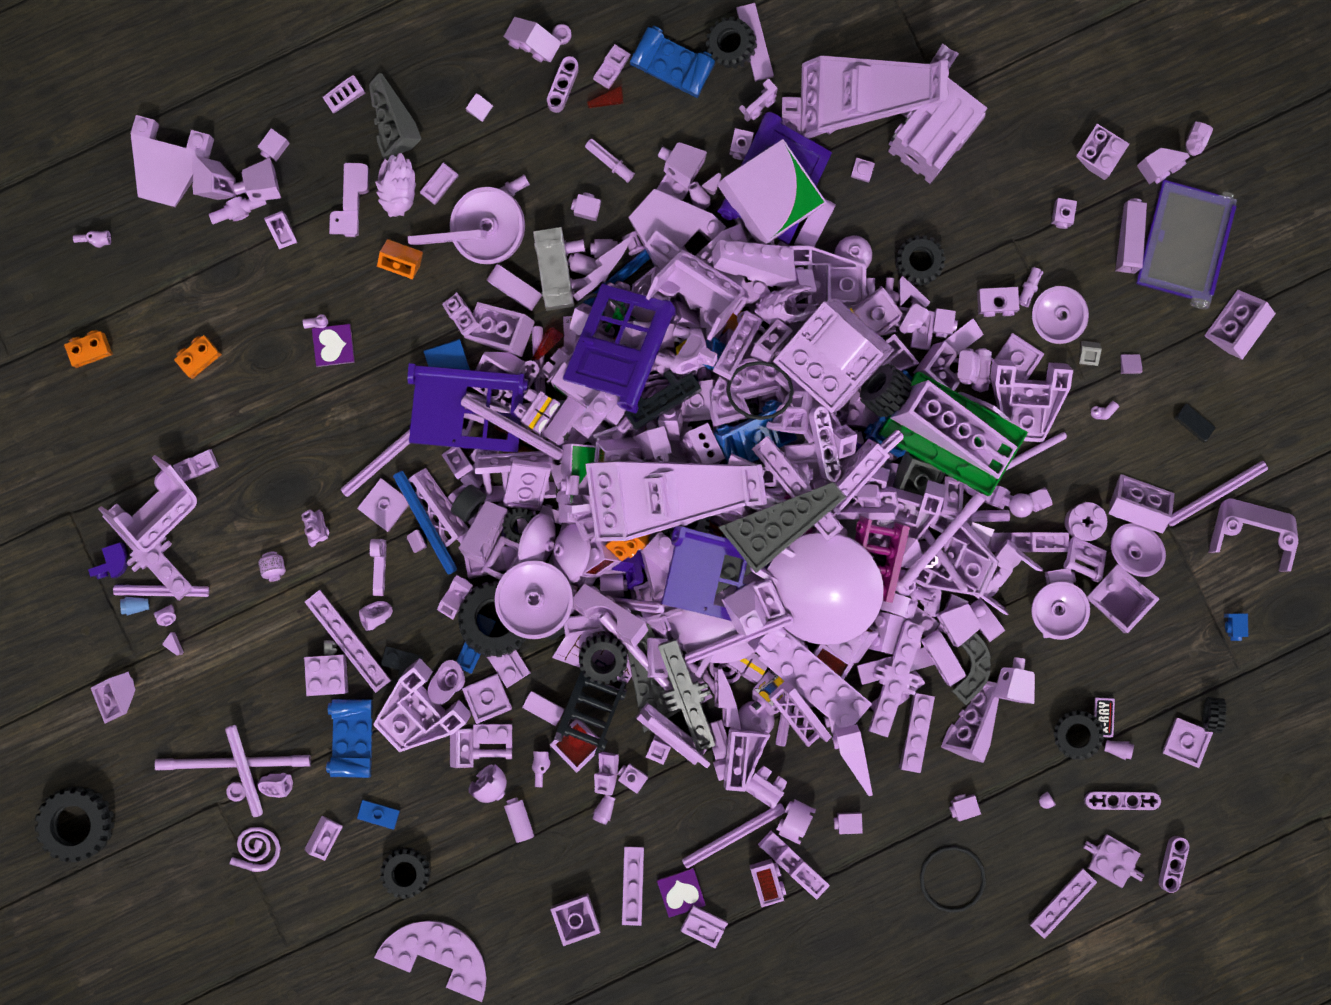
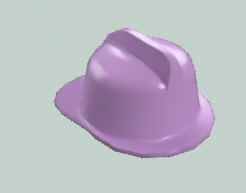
(446, 682)

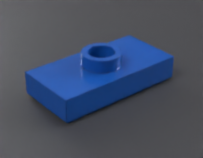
(378, 814)

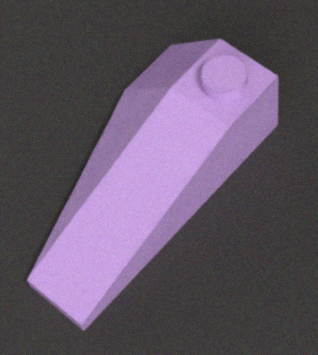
(974, 729)

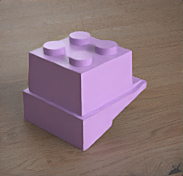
(1122, 599)

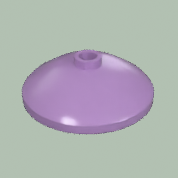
(1048, 314)
(537, 539)
(1145, 547)
(571, 552)
(1073, 613)

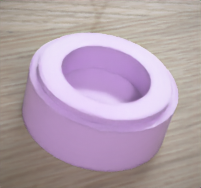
(562, 33)
(236, 791)

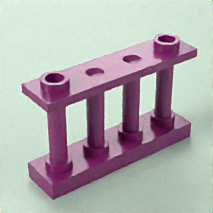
(894, 552)

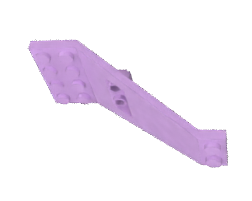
(856, 91)
(631, 504)

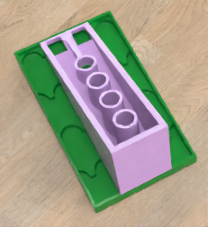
(955, 434)

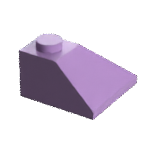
(499, 363)
(745, 610)
(114, 696)

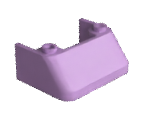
(701, 285)
(1235, 513)
(159, 514)

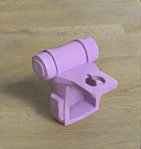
(974, 368)

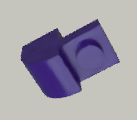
(116, 562)
(633, 569)

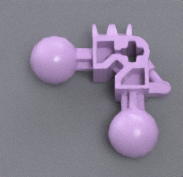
(1020, 504)

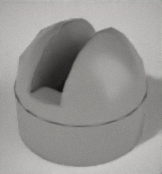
(329, 648)

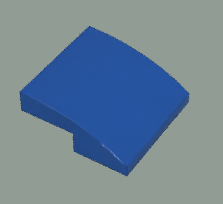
(447, 355)

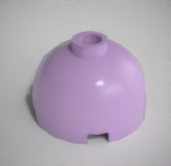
(855, 249)
(750, 721)
(489, 785)

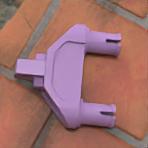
(692, 353)

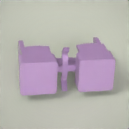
(1008, 558)

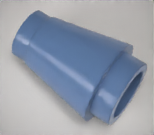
(133, 605)

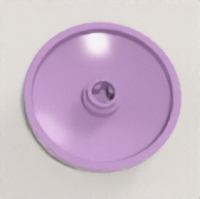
(498, 215)
(533, 599)

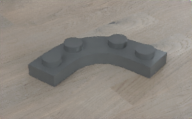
(978, 672)

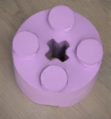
(1095, 516)
(796, 821)

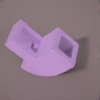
(455, 595)
(901, 606)

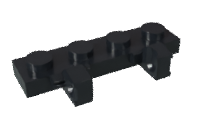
(675, 393)

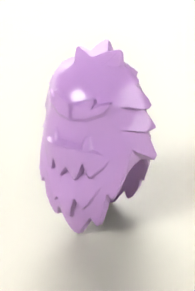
(396, 185)
(782, 306)

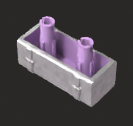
(554, 270)

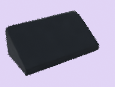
(1194, 423)

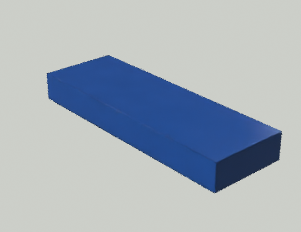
(468, 657)

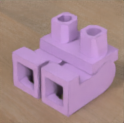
(764, 790)

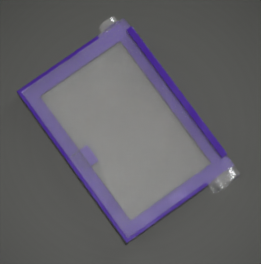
(1187, 242)

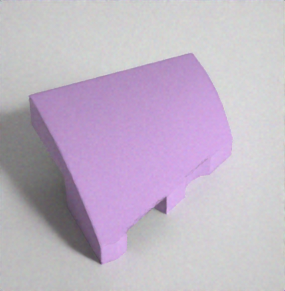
(796, 416)

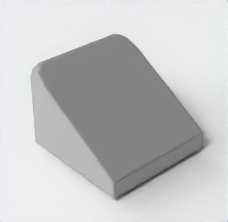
(1090, 353)

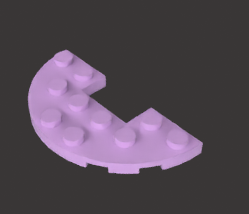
(747, 384)
(442, 945)

